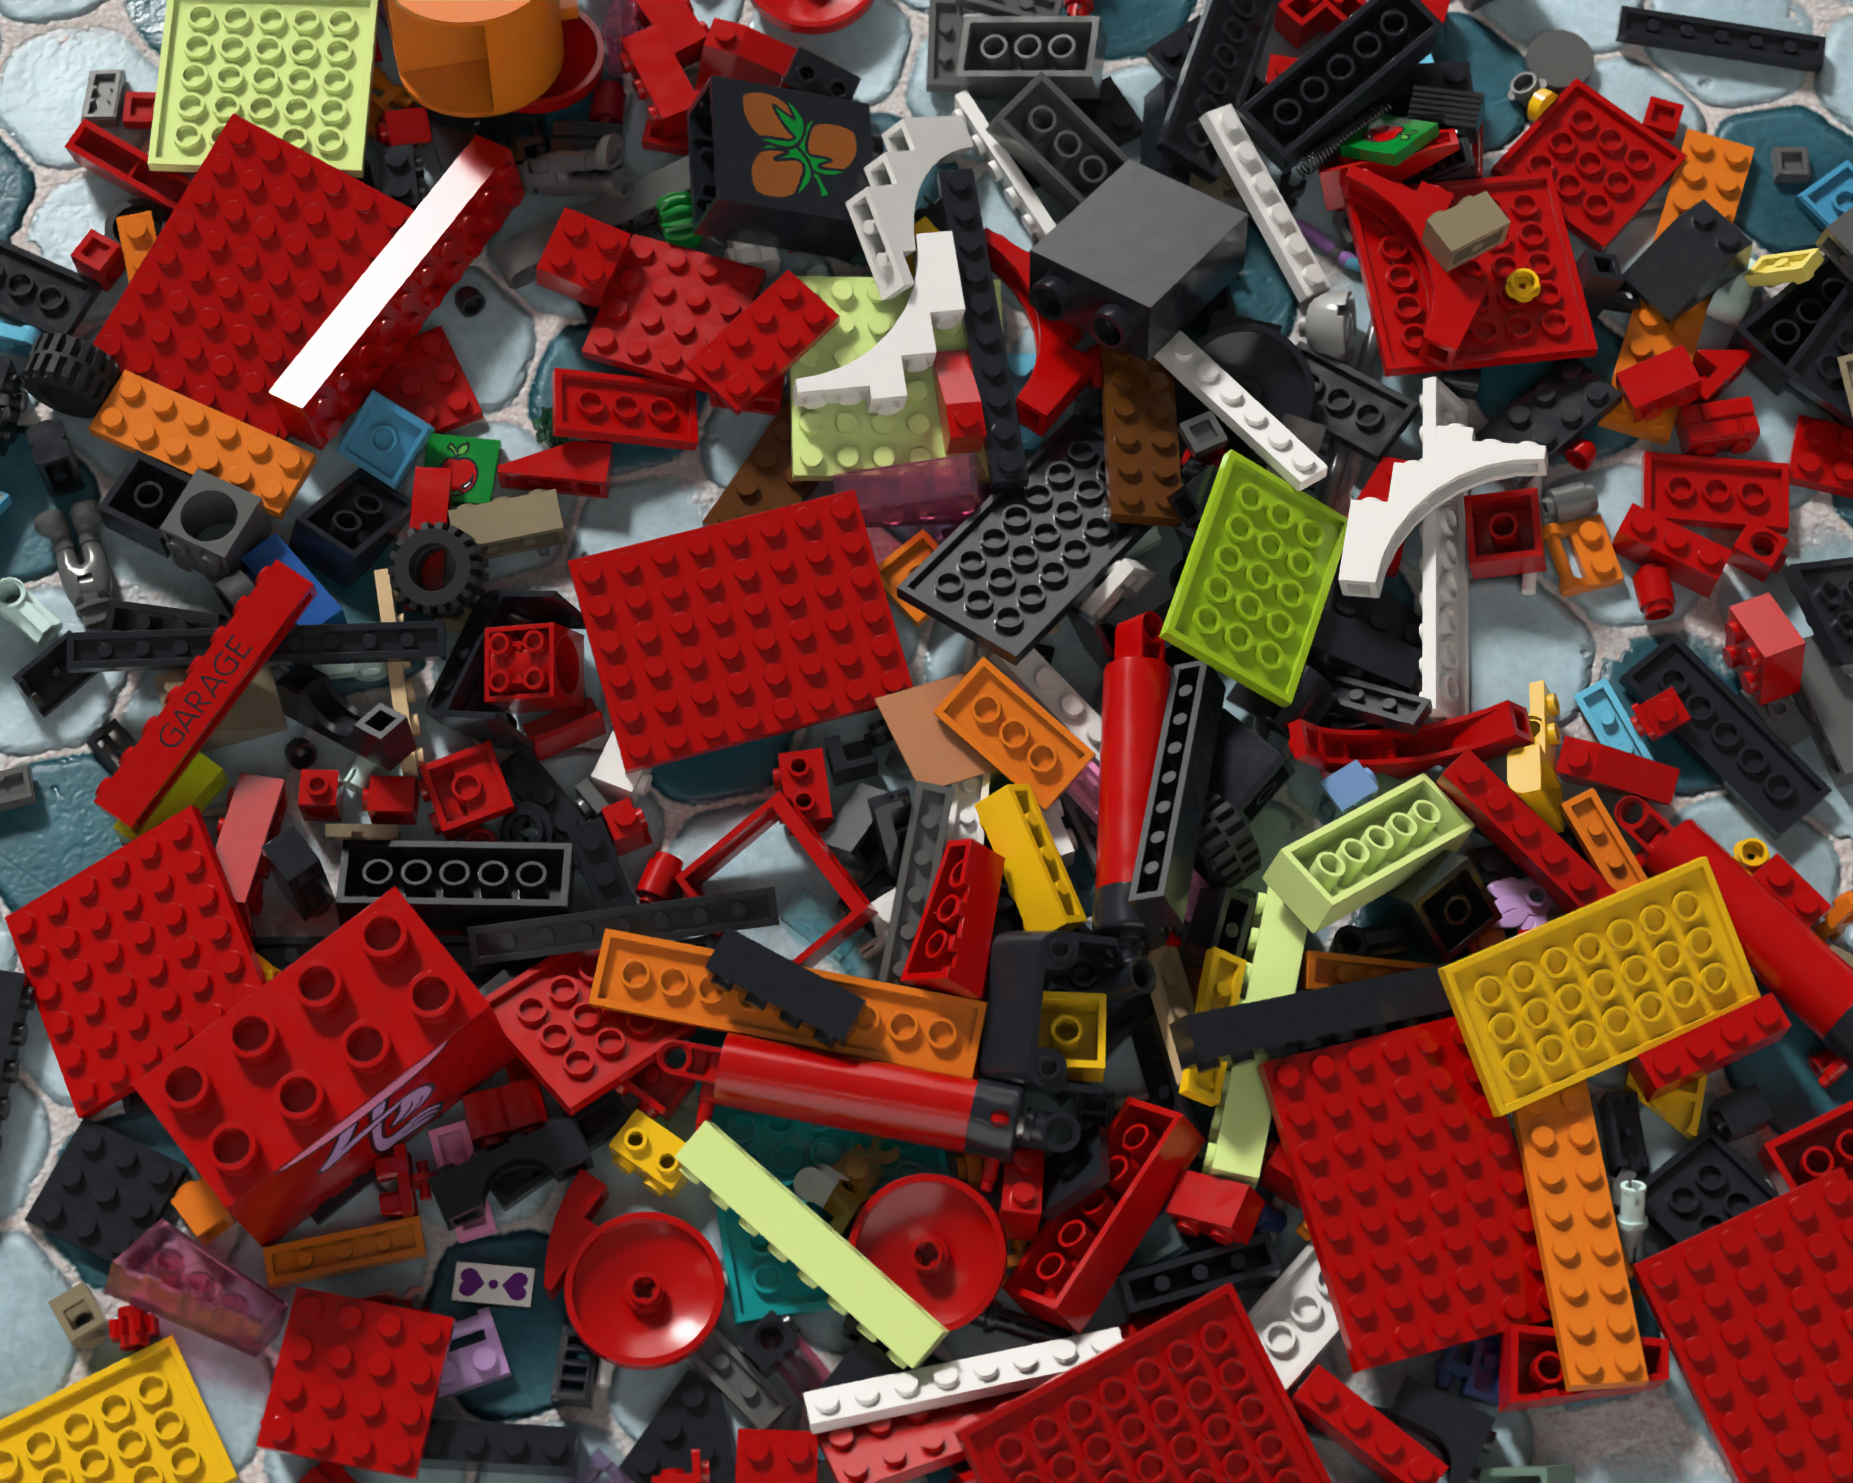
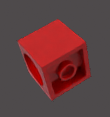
(534, 668)

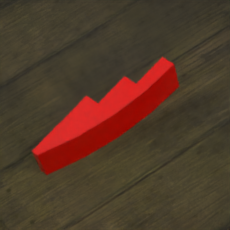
(430, 504)

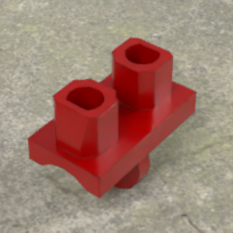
(400, 1168)

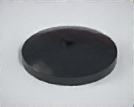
(1265, 366)

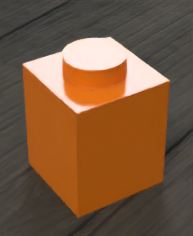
(202, 1211)

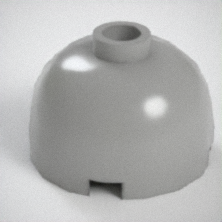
(1331, 324)

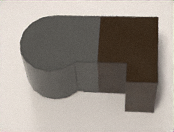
(832, 1193)

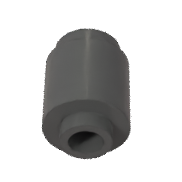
(1569, 502)

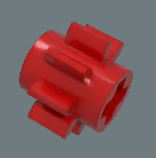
(133, 1328)

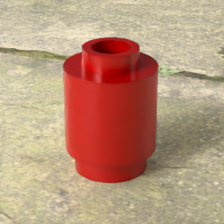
(1654, 591)
(659, 879)

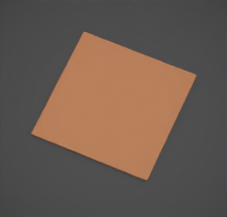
(926, 743)

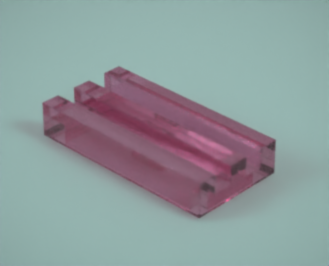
(800, 1367)

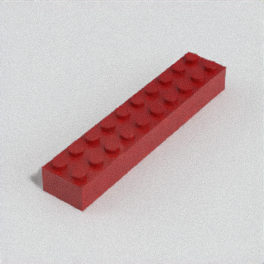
(397, 293)

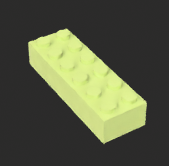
(1366, 852)

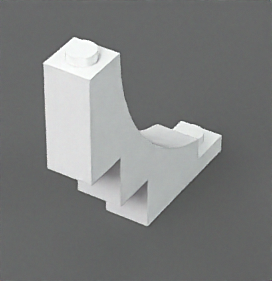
(887, 207)

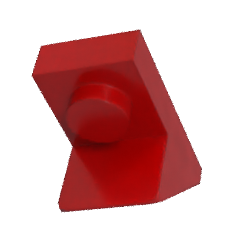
(1718, 371)

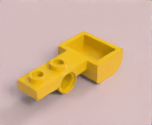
(1533, 767)

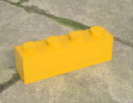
(1032, 862)

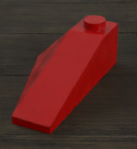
(742, 54)
(1334, 171)

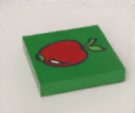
(1389, 139)
(473, 465)

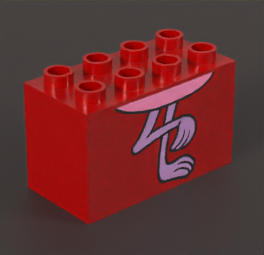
(327, 1068)

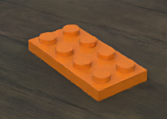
(1014, 733)

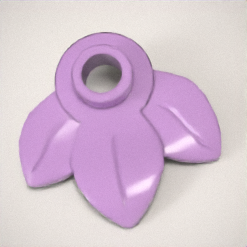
(1516, 906)

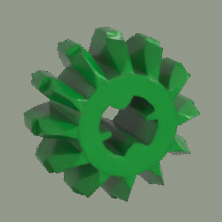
(676, 220)

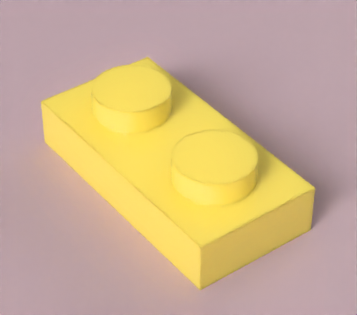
(1784, 268)

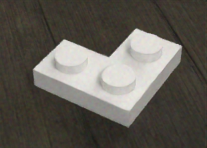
(1123, 580)

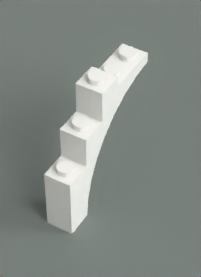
(909, 345)
(1416, 489)

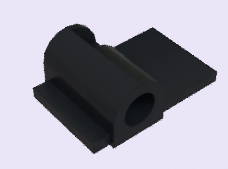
(1310, 703)

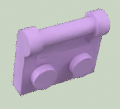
(476, 1363)

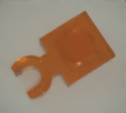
(864, 1166)

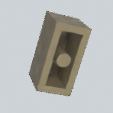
(1465, 230)

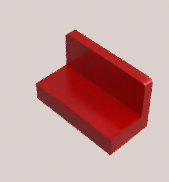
(564, 729)

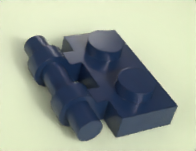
(1478, 1374)

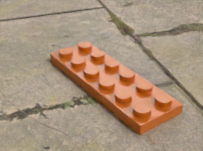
(197, 437)

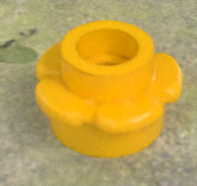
(1525, 278)
(1756, 848)

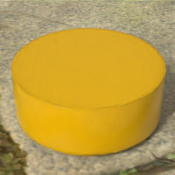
(1539, 103)

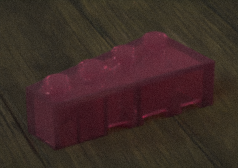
(918, 492)
(196, 1289)

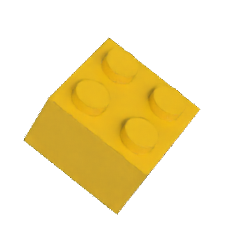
(1077, 1029)

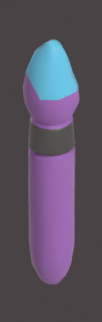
(1345, 258)

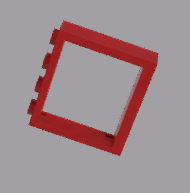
(776, 808)

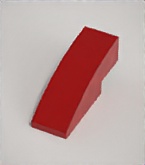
(571, 1227)

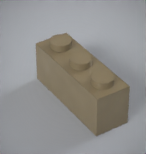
(513, 523)

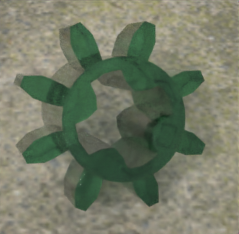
(544, 429)

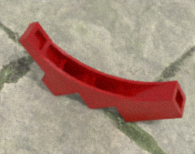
(1401, 755)

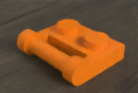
(1591, 552)

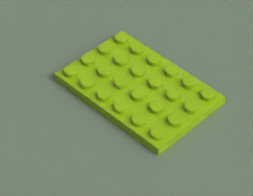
(1256, 579)

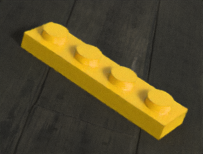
(1218, 988)

